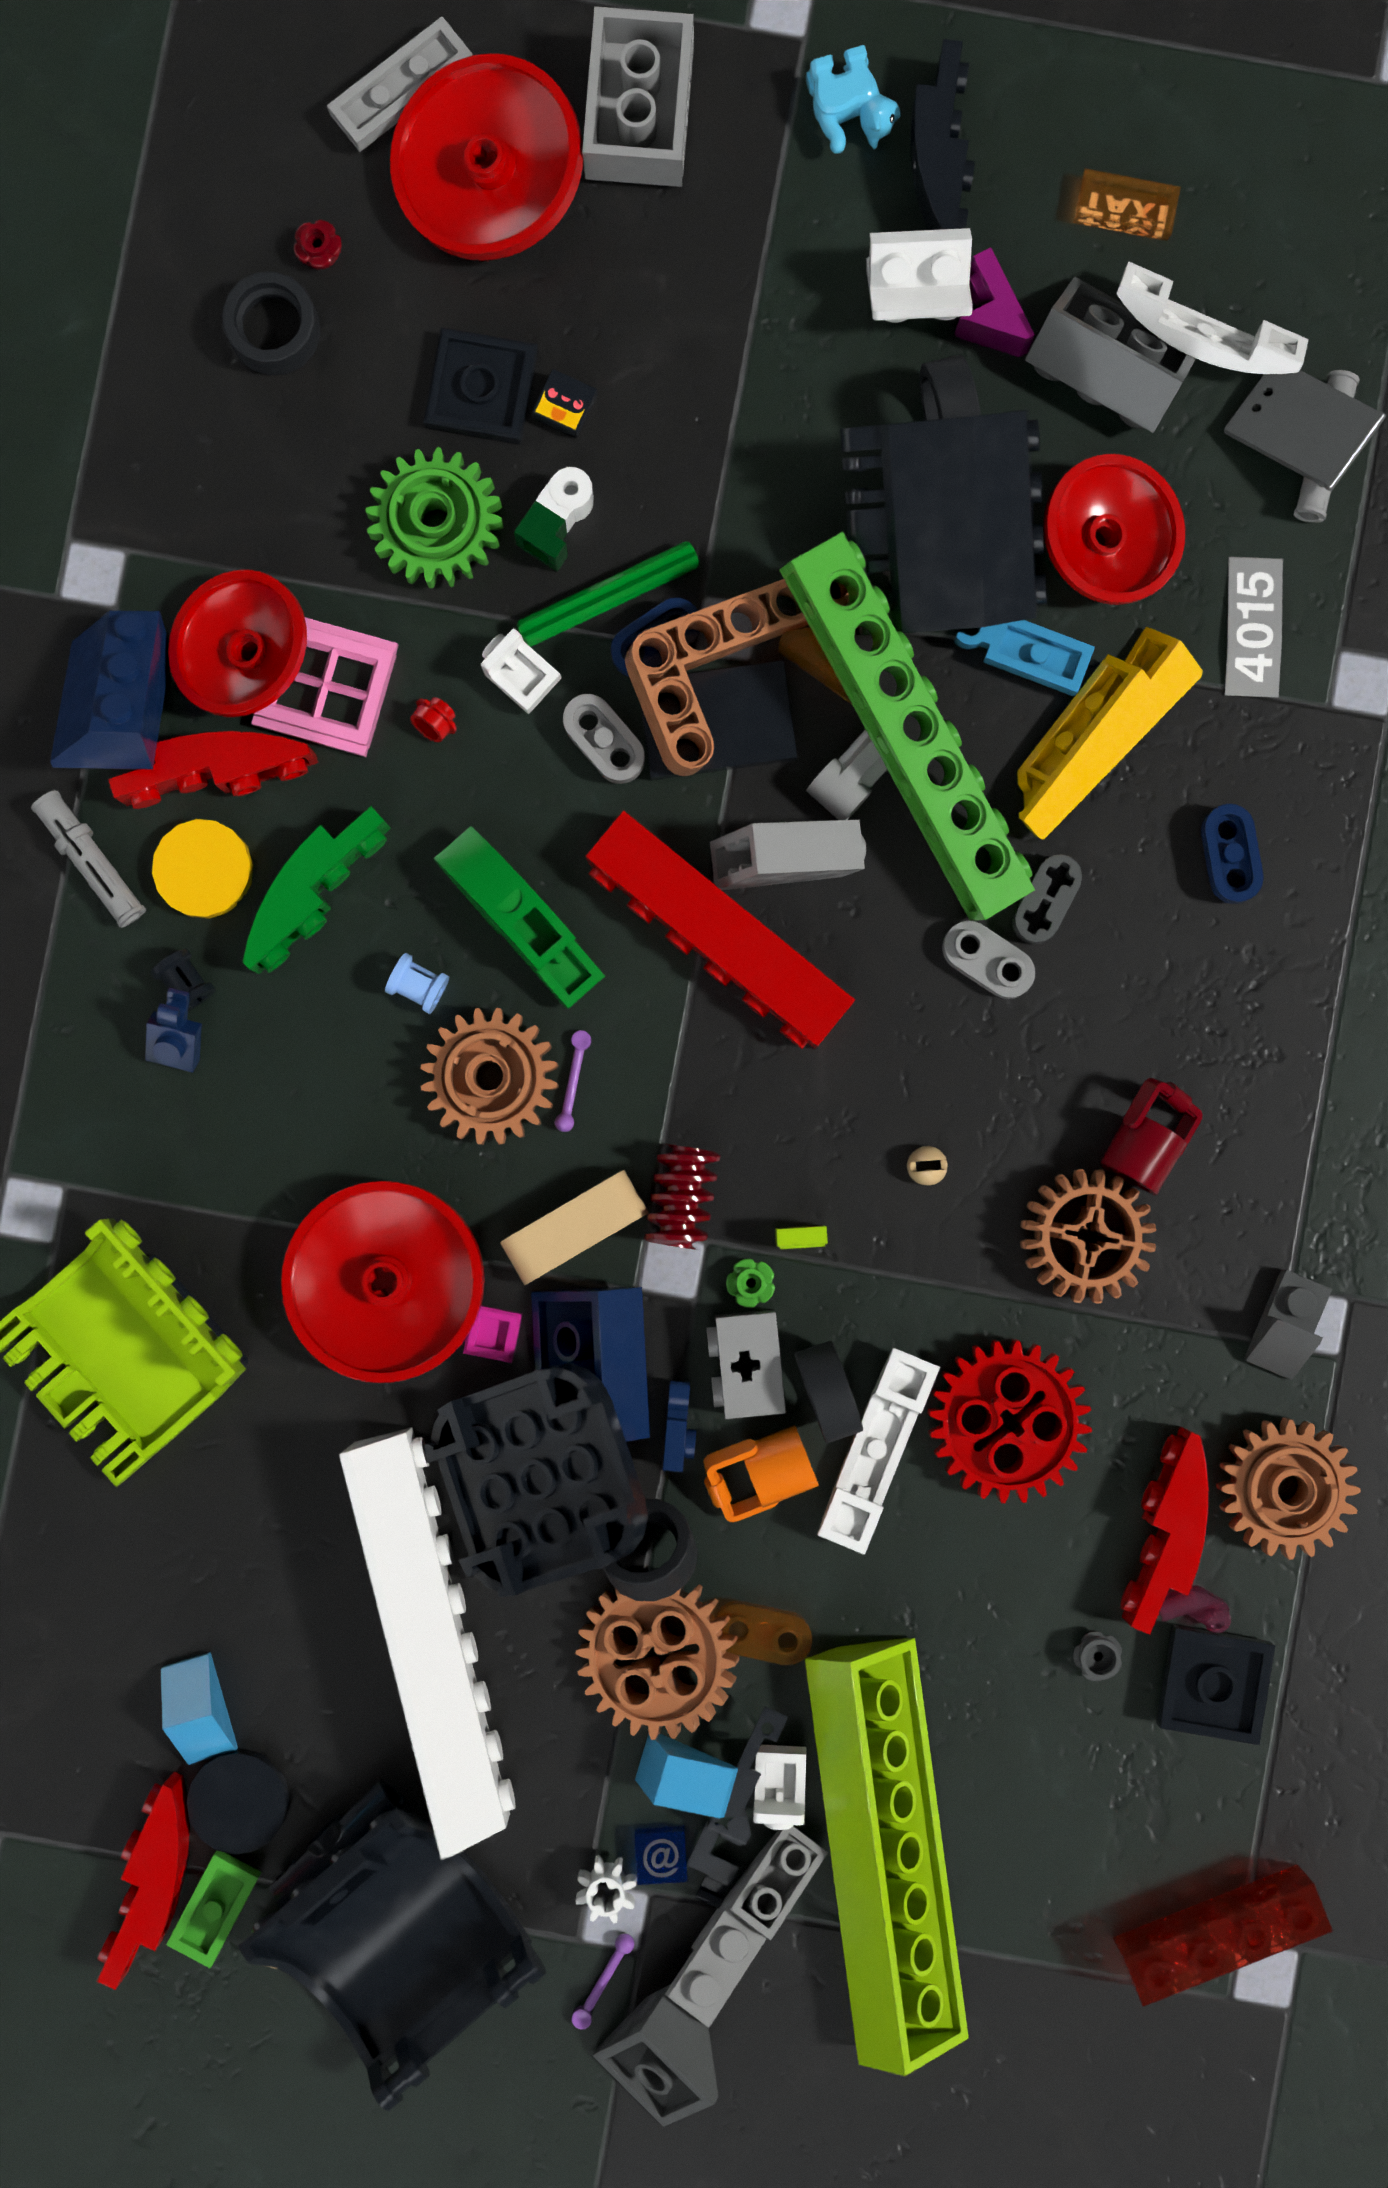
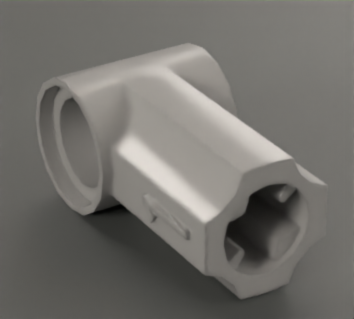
(847, 781)

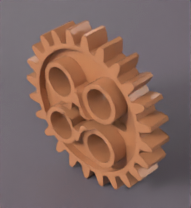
(669, 1698)

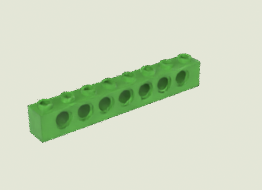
(883, 719)

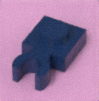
(678, 1439)

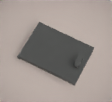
(1305, 425)

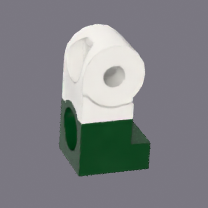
(559, 505)

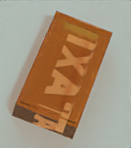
(1126, 204)

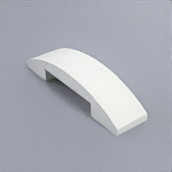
(1204, 338)
(876, 1451)

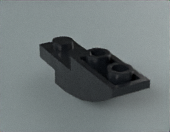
(935, 151)

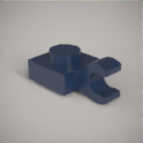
(172, 1037)

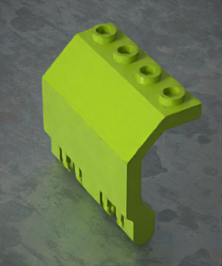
(123, 1346)

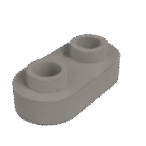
(605, 739)
(987, 963)

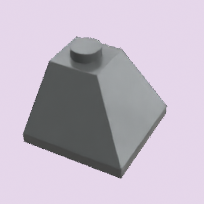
(662, 2059)

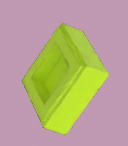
(801, 1237)

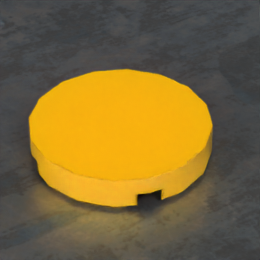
(202, 868)

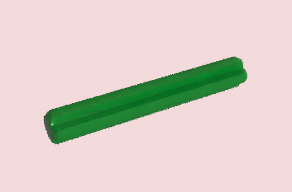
(608, 594)

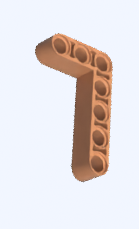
(679, 657)

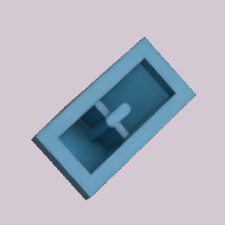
(195, 1710)
(685, 1777)

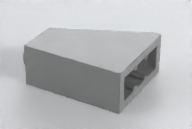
(787, 853)

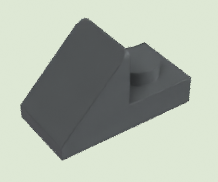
(1288, 1325)

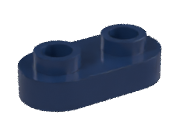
(661, 614)
(1237, 854)

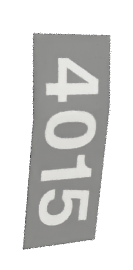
(1254, 627)

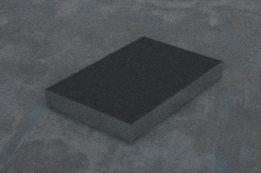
(745, 715)

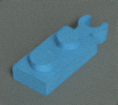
(1033, 653)

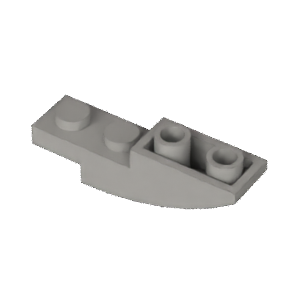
(744, 1922)

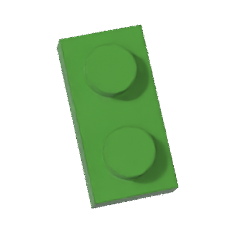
(213, 1908)

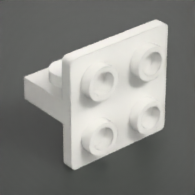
(920, 274)

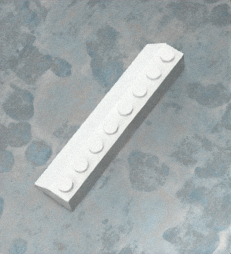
(427, 1639)

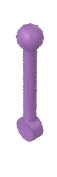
(581, 1041)
(582, 2014)

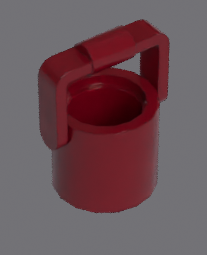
(1144, 1149)

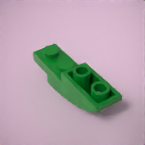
(293, 900)
(519, 916)

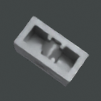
(763, 1390)

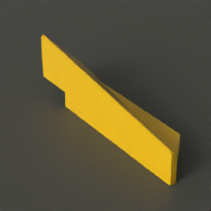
(1102, 726)

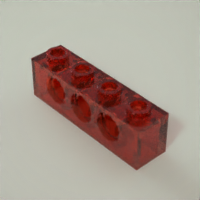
(1222, 1934)

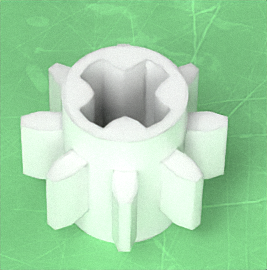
(596, 1898)

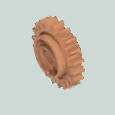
(458, 1068)
(1318, 1495)

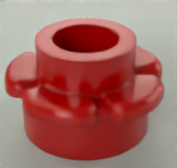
(433, 719)

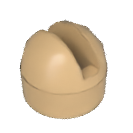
(930, 1176)

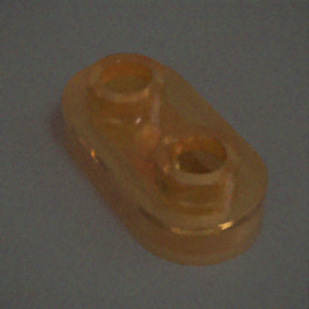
(764, 1628)

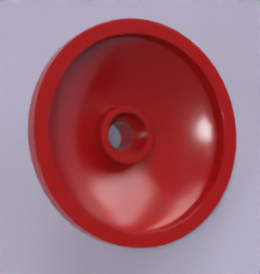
(1132, 512)
(219, 632)

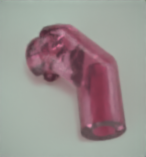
(1200, 1605)

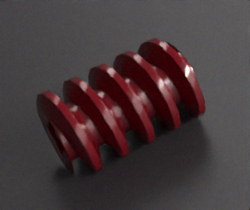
(682, 1196)

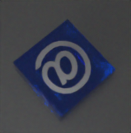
(661, 1855)

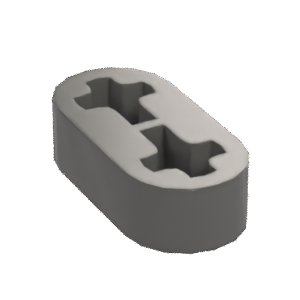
(1057, 905)

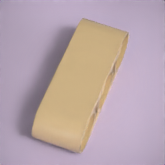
(574, 1227)

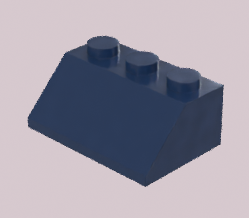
(113, 694)
(601, 1333)

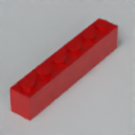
(719, 931)

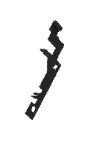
(717, 1870)

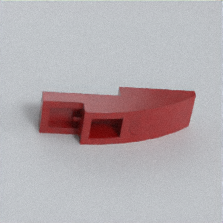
(231, 758)
(1180, 1511)
(157, 1875)

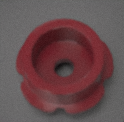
(322, 256)

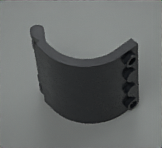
(399, 1948)

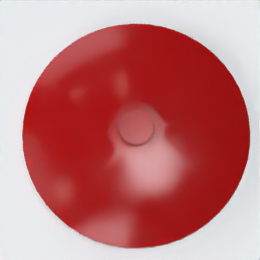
(486, 157)
(382, 1281)

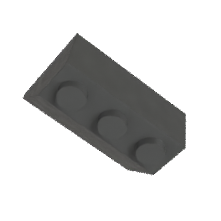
(1108, 356)

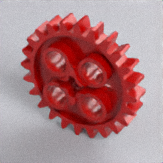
(1037, 1456)

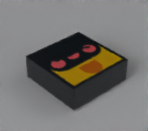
(564, 403)

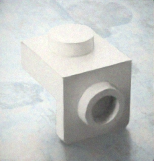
(518, 670)
(781, 1787)

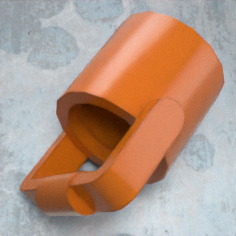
(776, 1468)

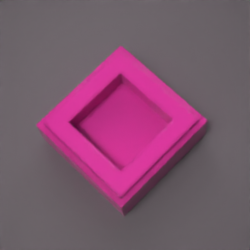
(494, 1334)

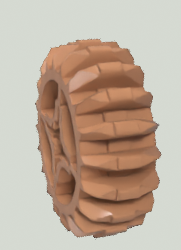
(1130, 1243)

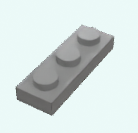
(380, 96)

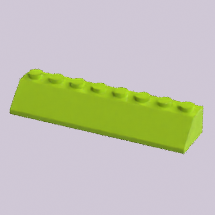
(887, 1854)

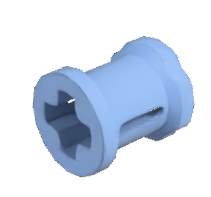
(416, 983)

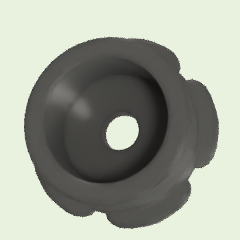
(1098, 1669)

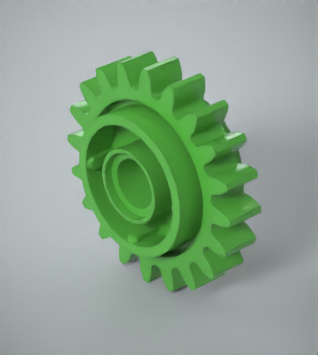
(429, 488)

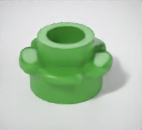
(760, 1273)

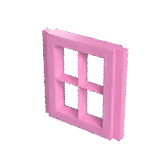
(322, 730)

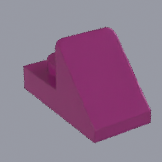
(1000, 319)

